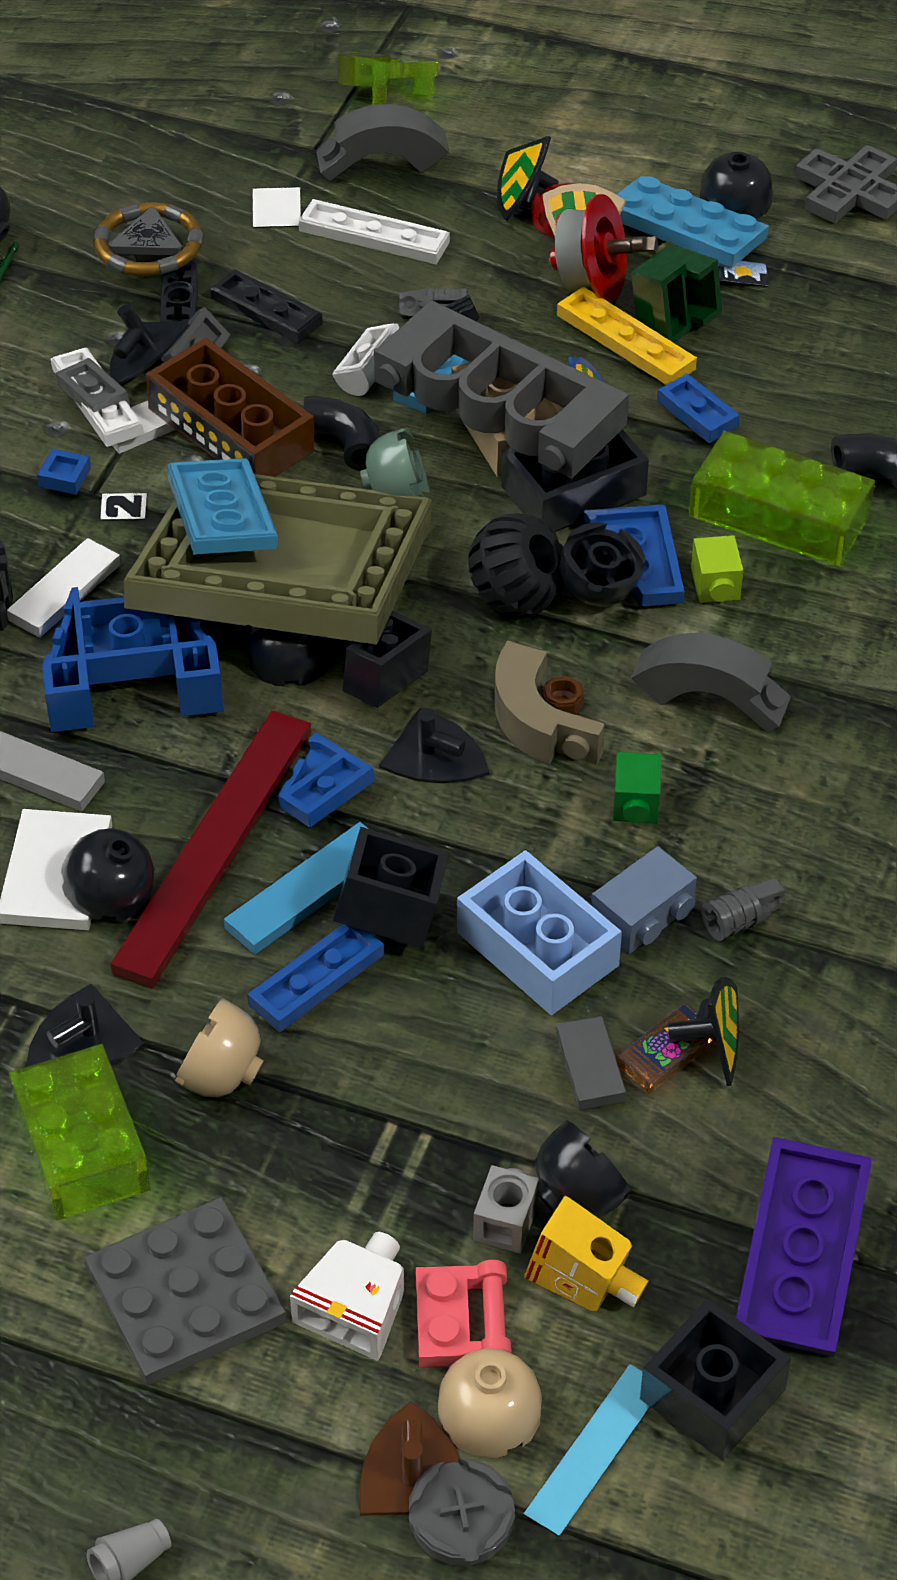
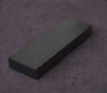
(266, 306)

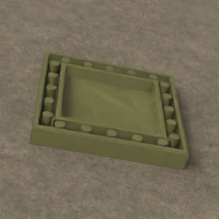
(331, 577)

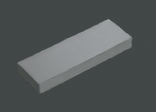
(48, 773)

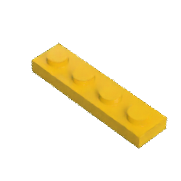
(626, 336)

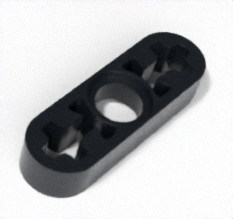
(172, 289)

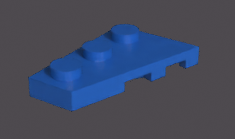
(650, 527)

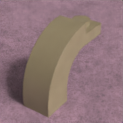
(531, 721)

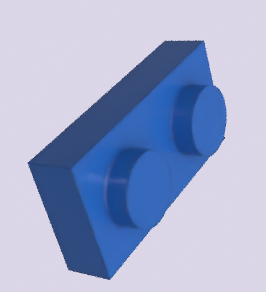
(698, 408)

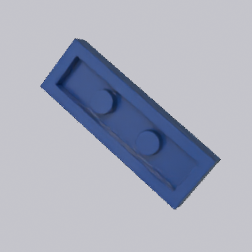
(314, 976)

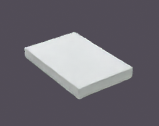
(34, 877)

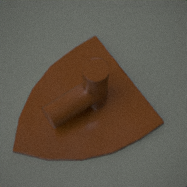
(398, 1457)

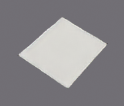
(276, 207)

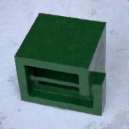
(676, 290)

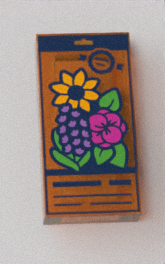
(655, 1058)

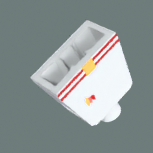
(352, 1295)

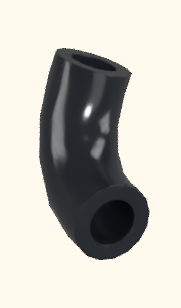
(345, 424)
(866, 454)

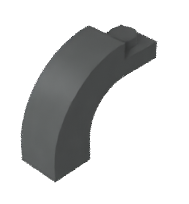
(382, 129)
(713, 666)

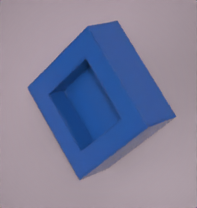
(64, 471)

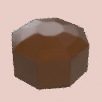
(564, 694)

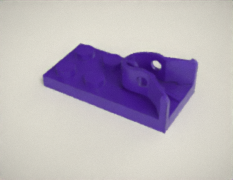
(803, 1245)

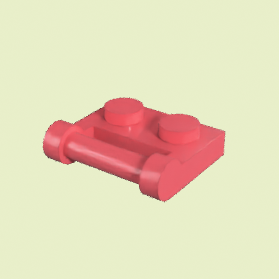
(445, 1312)

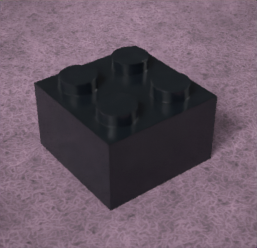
(391, 887)
(715, 1378)

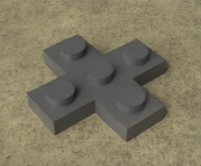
(849, 184)

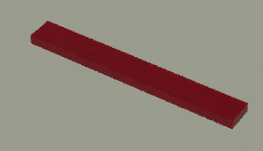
(210, 850)

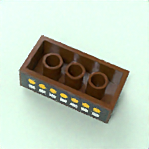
(230, 409)

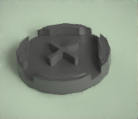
(461, 1512)

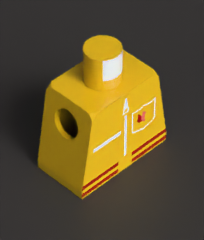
(583, 1259)

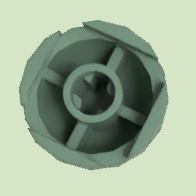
(394, 467)

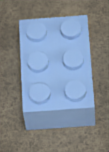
(538, 932)

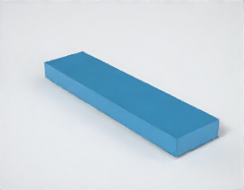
(293, 895)

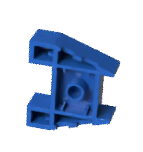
(114, 644)

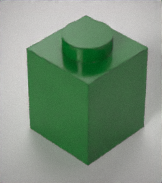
(637, 787)

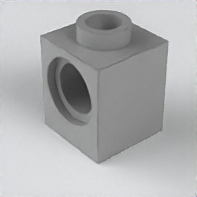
(502, 1225)

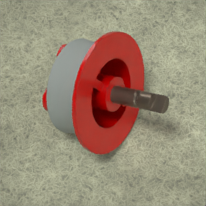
(594, 249)

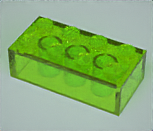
(781, 498)

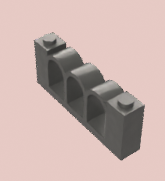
(563, 443)

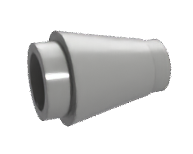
(128, 1551)

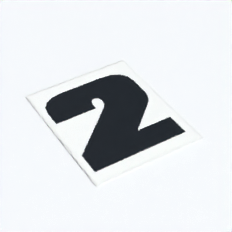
(123, 506)

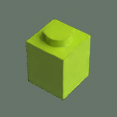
(716, 569)

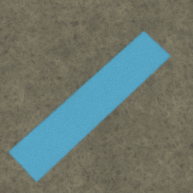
(590, 1454)

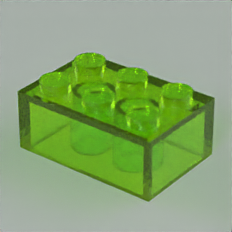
(79, 1132)

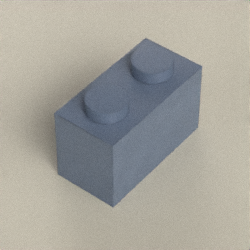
(646, 898)

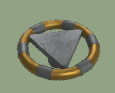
(147, 239)

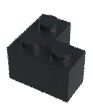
(385, 669)

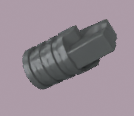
(413, 301)
(741, 908)

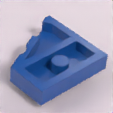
(323, 781)

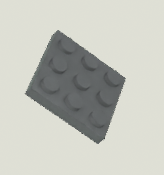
(185, 1290)

